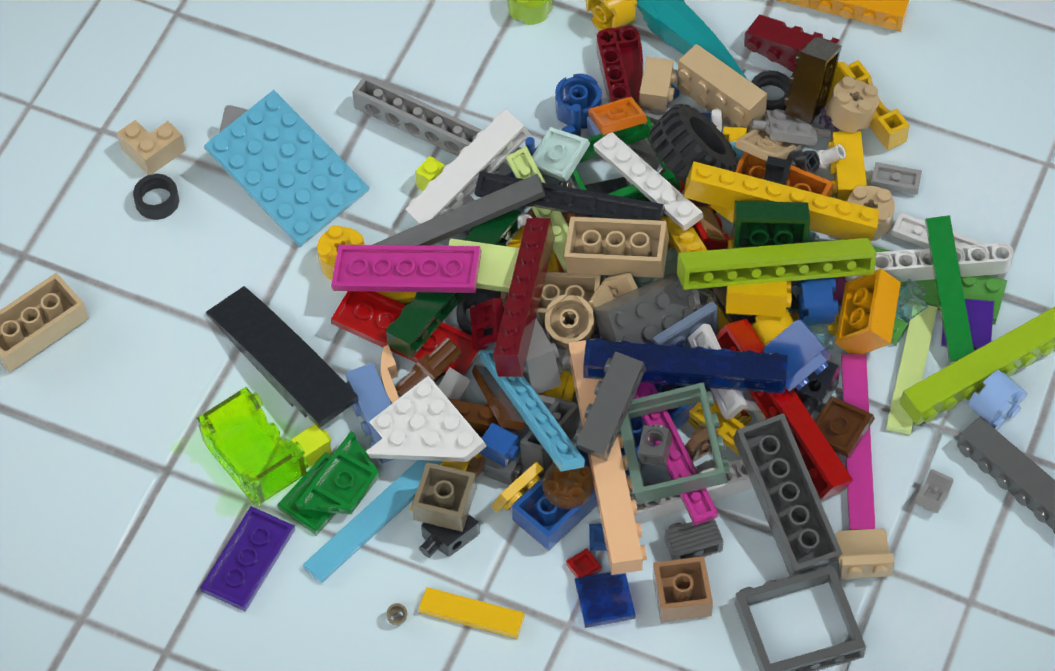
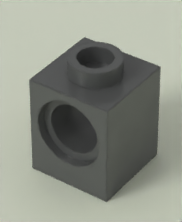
(659, 454)

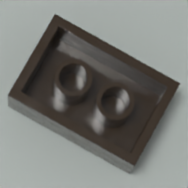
(812, 79)

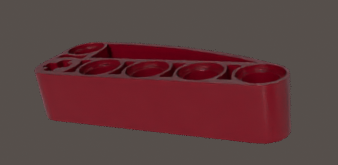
(620, 62)

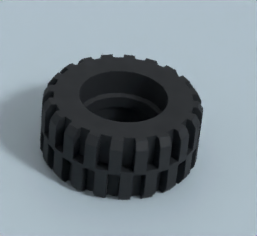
(689, 136)

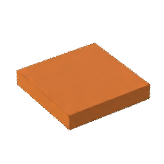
(617, 115)

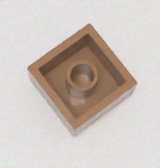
(682, 589)

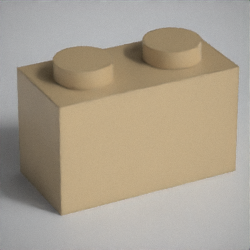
(657, 82)

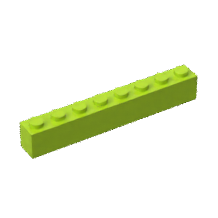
(776, 263)
(966, 376)

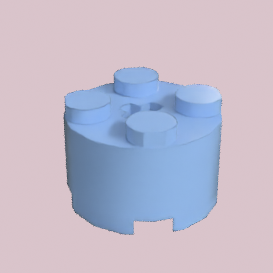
(998, 399)

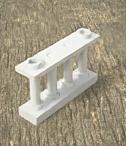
(729, 401)

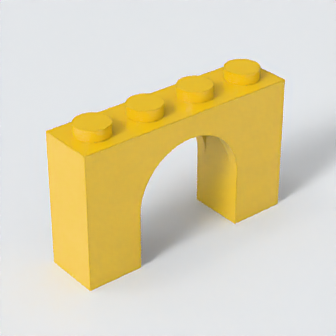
(759, 299)

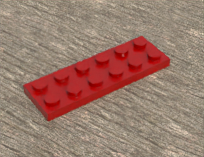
(370, 314)

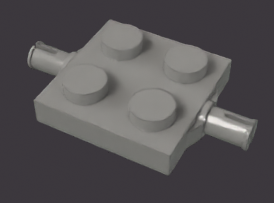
(789, 129)

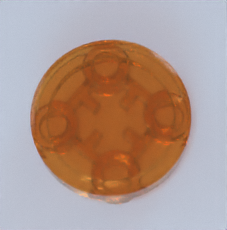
(569, 487)

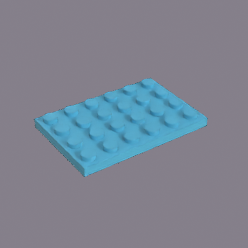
(286, 168)

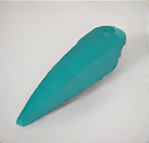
(683, 29)

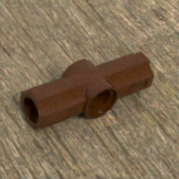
(430, 365)

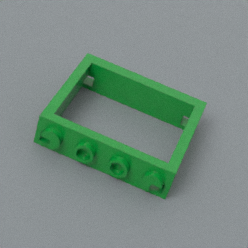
(628, 136)

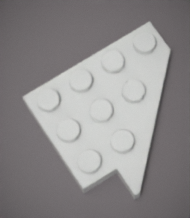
(424, 428)

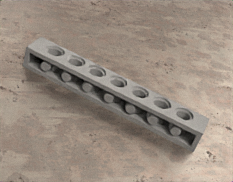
(417, 118)

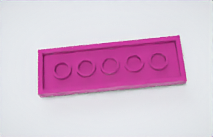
(406, 268)

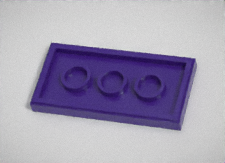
(247, 558)

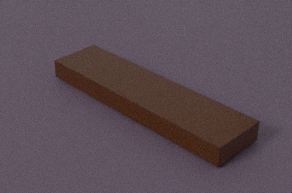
(498, 401)

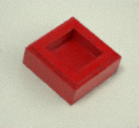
(584, 564)

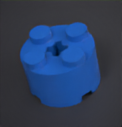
(579, 90)
(817, 301)

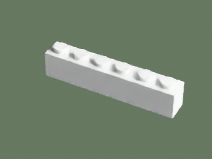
(461, 175)

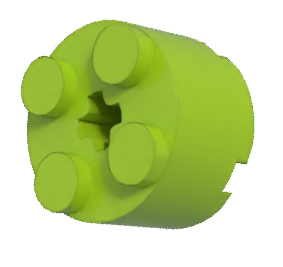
(530, 11)

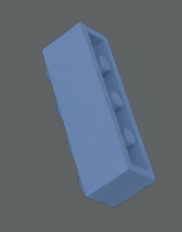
(371, 397)

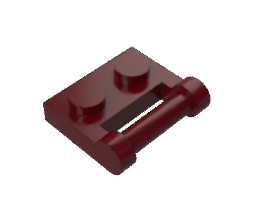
(483, 317)

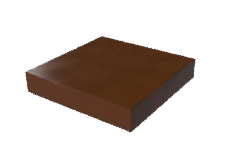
(843, 425)

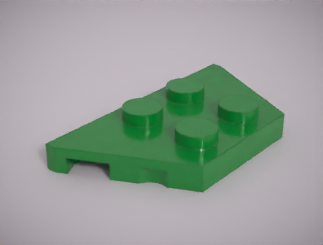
(341, 481)

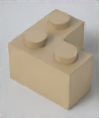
(152, 149)

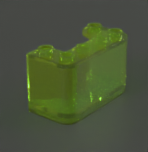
(251, 447)

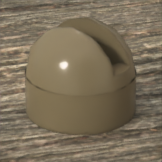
(395, 609)

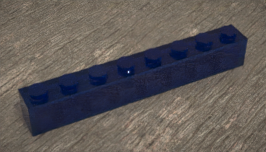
(693, 365)

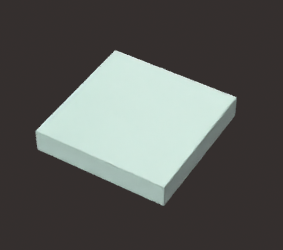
(559, 153)

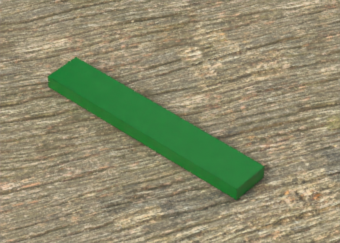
(949, 287)

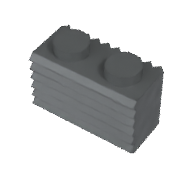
(693, 541)

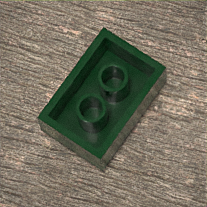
(769, 223)

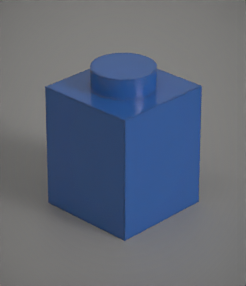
(501, 445)

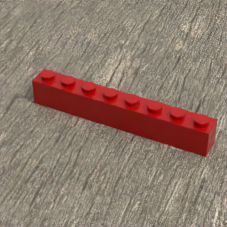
(819, 457)

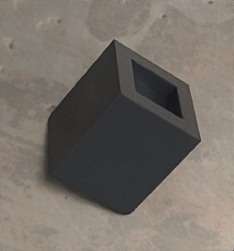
(777, 170)

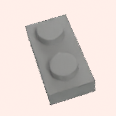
(896, 178)

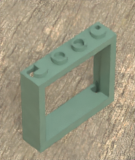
(666, 401)

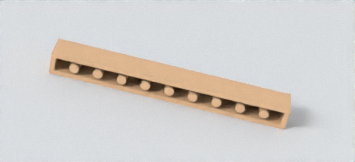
(610, 483)

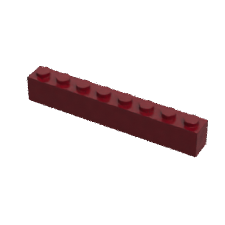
(524, 298)

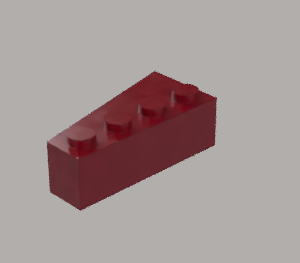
(777, 41)

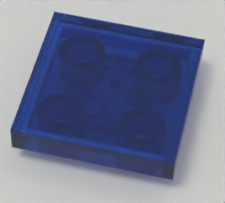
(604, 599)

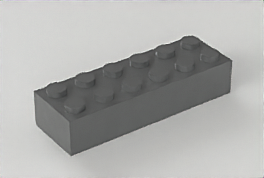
(787, 495)

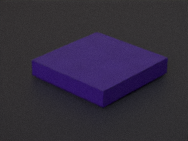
(980, 322)

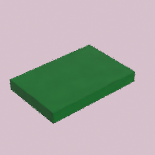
(311, 520)

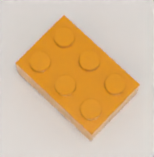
(868, 313)

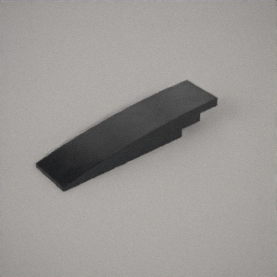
(282, 357)

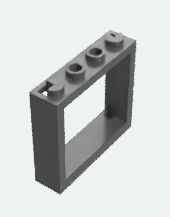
(810, 661)

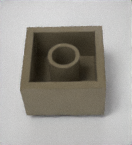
(444, 496)

